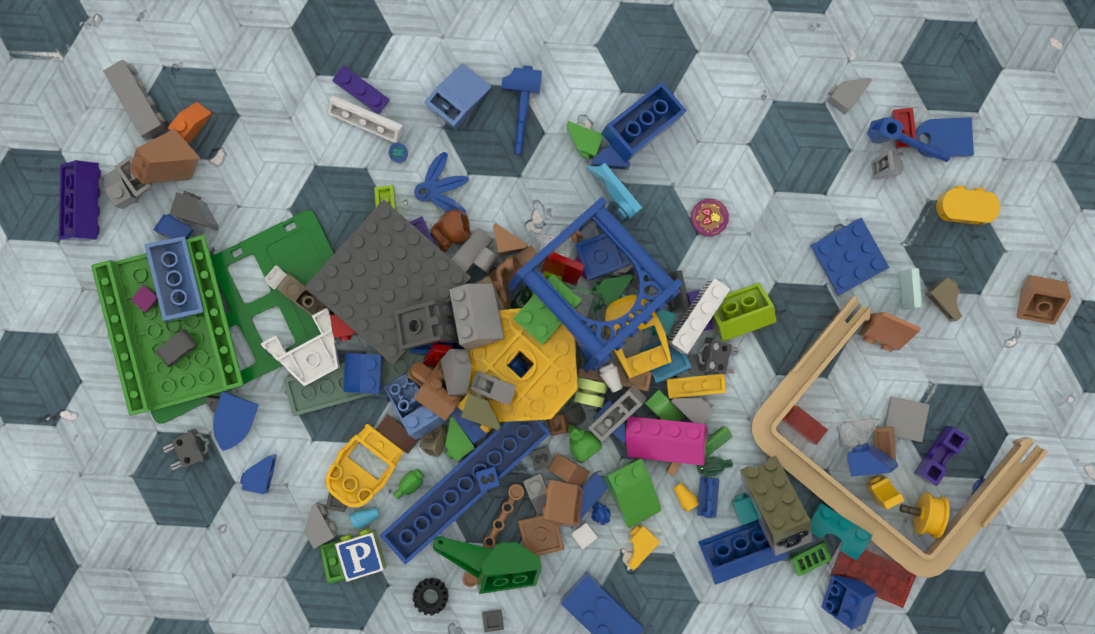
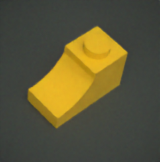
(883, 492)
(643, 544)

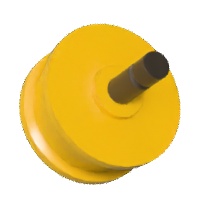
(929, 515)

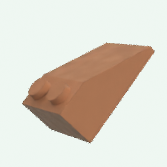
(888, 331)

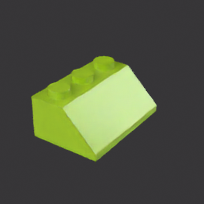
(743, 312)

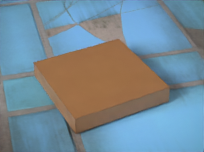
(540, 535)

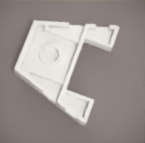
(313, 357)

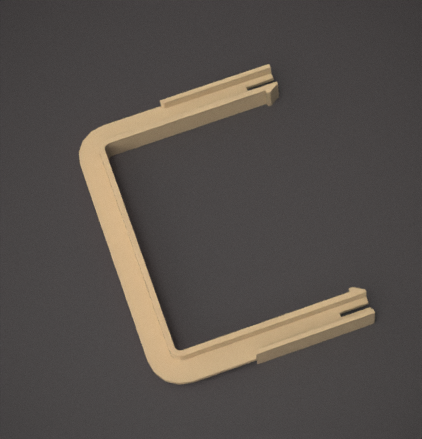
(962, 528)

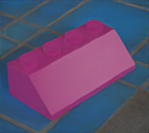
(666, 440)

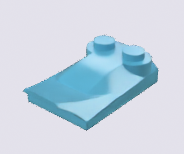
(625, 203)

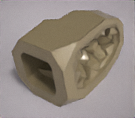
(434, 441)

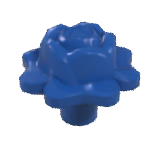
(601, 514)

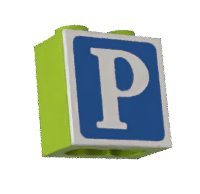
(360, 554)

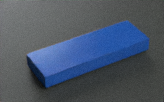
(592, 492)

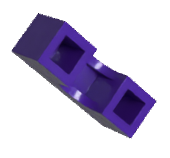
(947, 444)

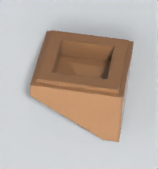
(558, 424)

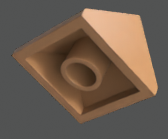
(507, 242)

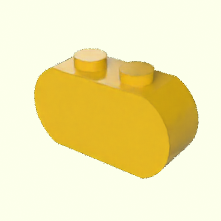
(968, 206)

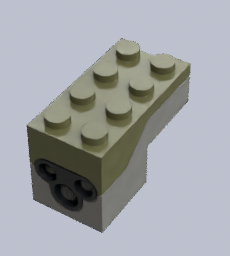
(777, 506)

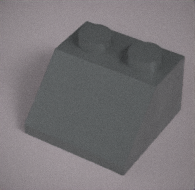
(192, 209)

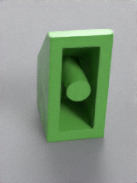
(585, 140)
(457, 441)

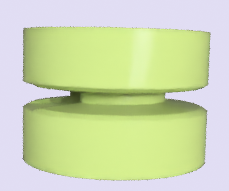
(589, 392)

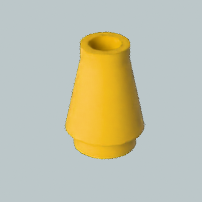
(686, 497)

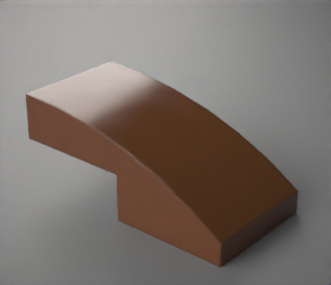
(396, 434)

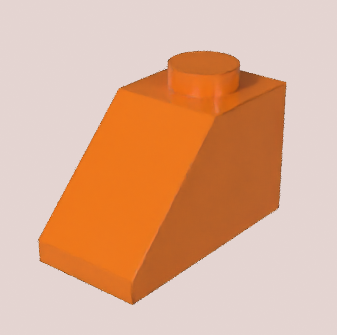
(190, 121)

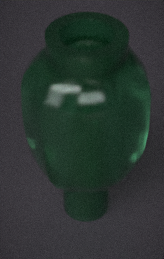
(522, 298)
(714, 466)

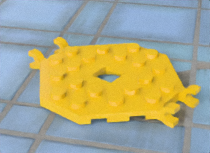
(544, 386)

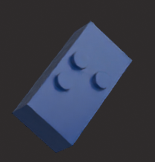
(643, 121)
(599, 609)

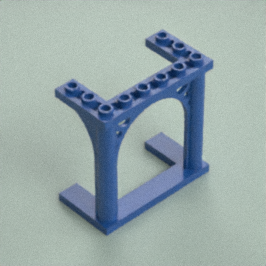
(594, 347)

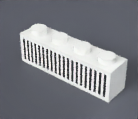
(698, 315)

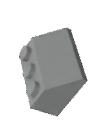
(476, 315)

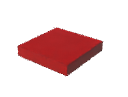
(563, 267)

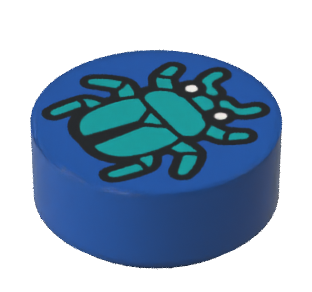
(398, 153)

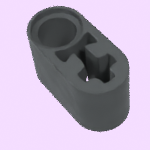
(176, 348)

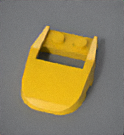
(646, 360)
(349, 480)

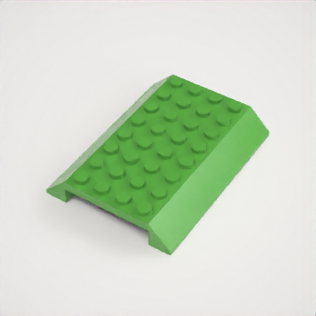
(138, 334)

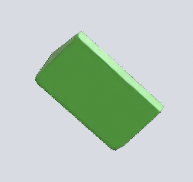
(717, 439)

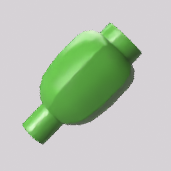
(409, 483)

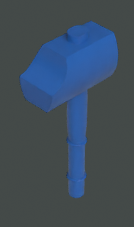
(524, 81)
(890, 129)

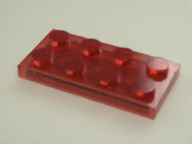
(881, 574)

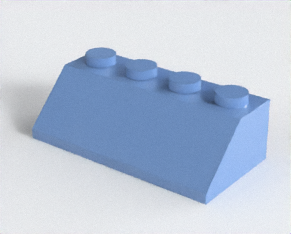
(173, 279)

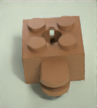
(432, 393)

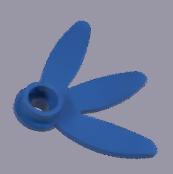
(435, 188)

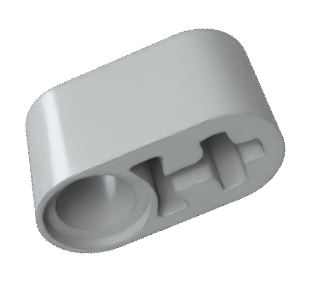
(485, 260)

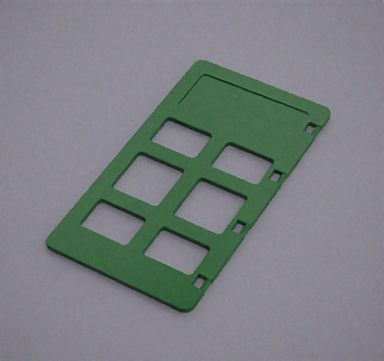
(301, 254)

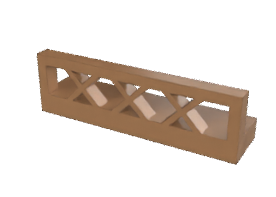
(640, 381)

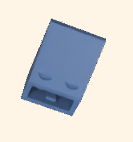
(457, 96)
(414, 416)

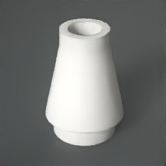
(611, 377)

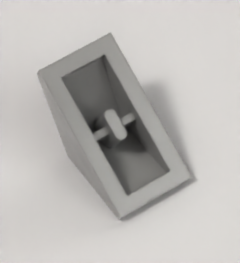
(133, 183)

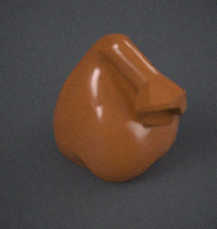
(451, 228)

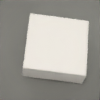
(275, 277)
(584, 535)

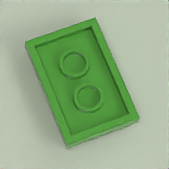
(538, 318)

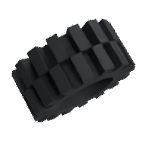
(425, 607)

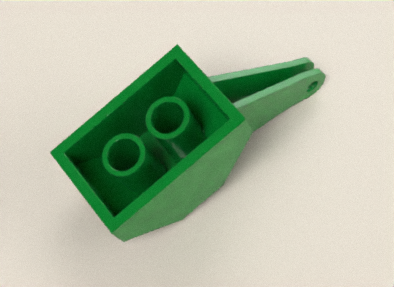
(497, 569)

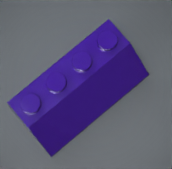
(79, 201)

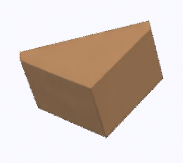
(568, 470)

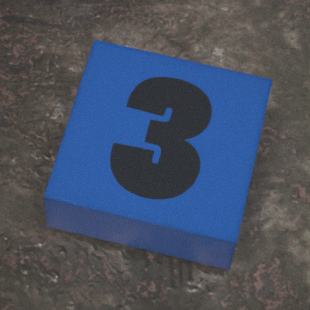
(487, 478)

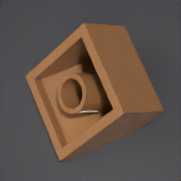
(1043, 299)

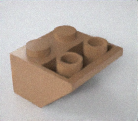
(563, 504)

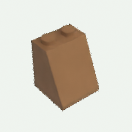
(164, 160)

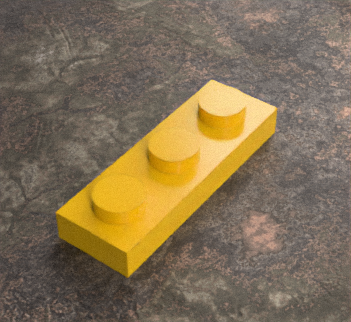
(696, 386)

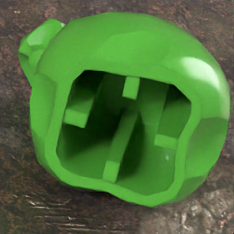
(583, 443)

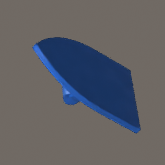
(233, 419)

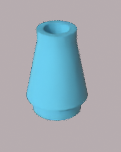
(363, 517)

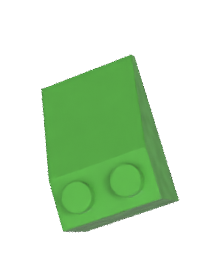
(633, 492)

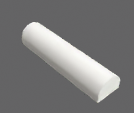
(365, 119)

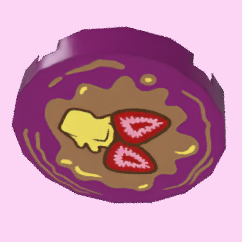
(709, 217)

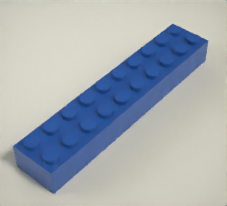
(461, 487)

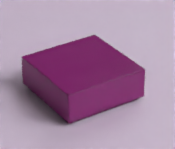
(145, 298)

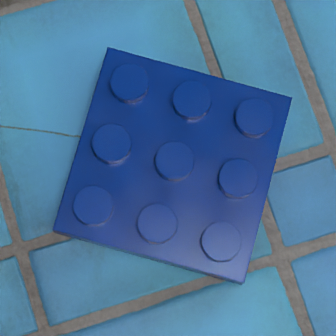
(849, 256)

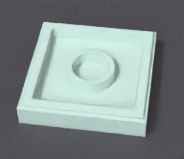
(910, 289)

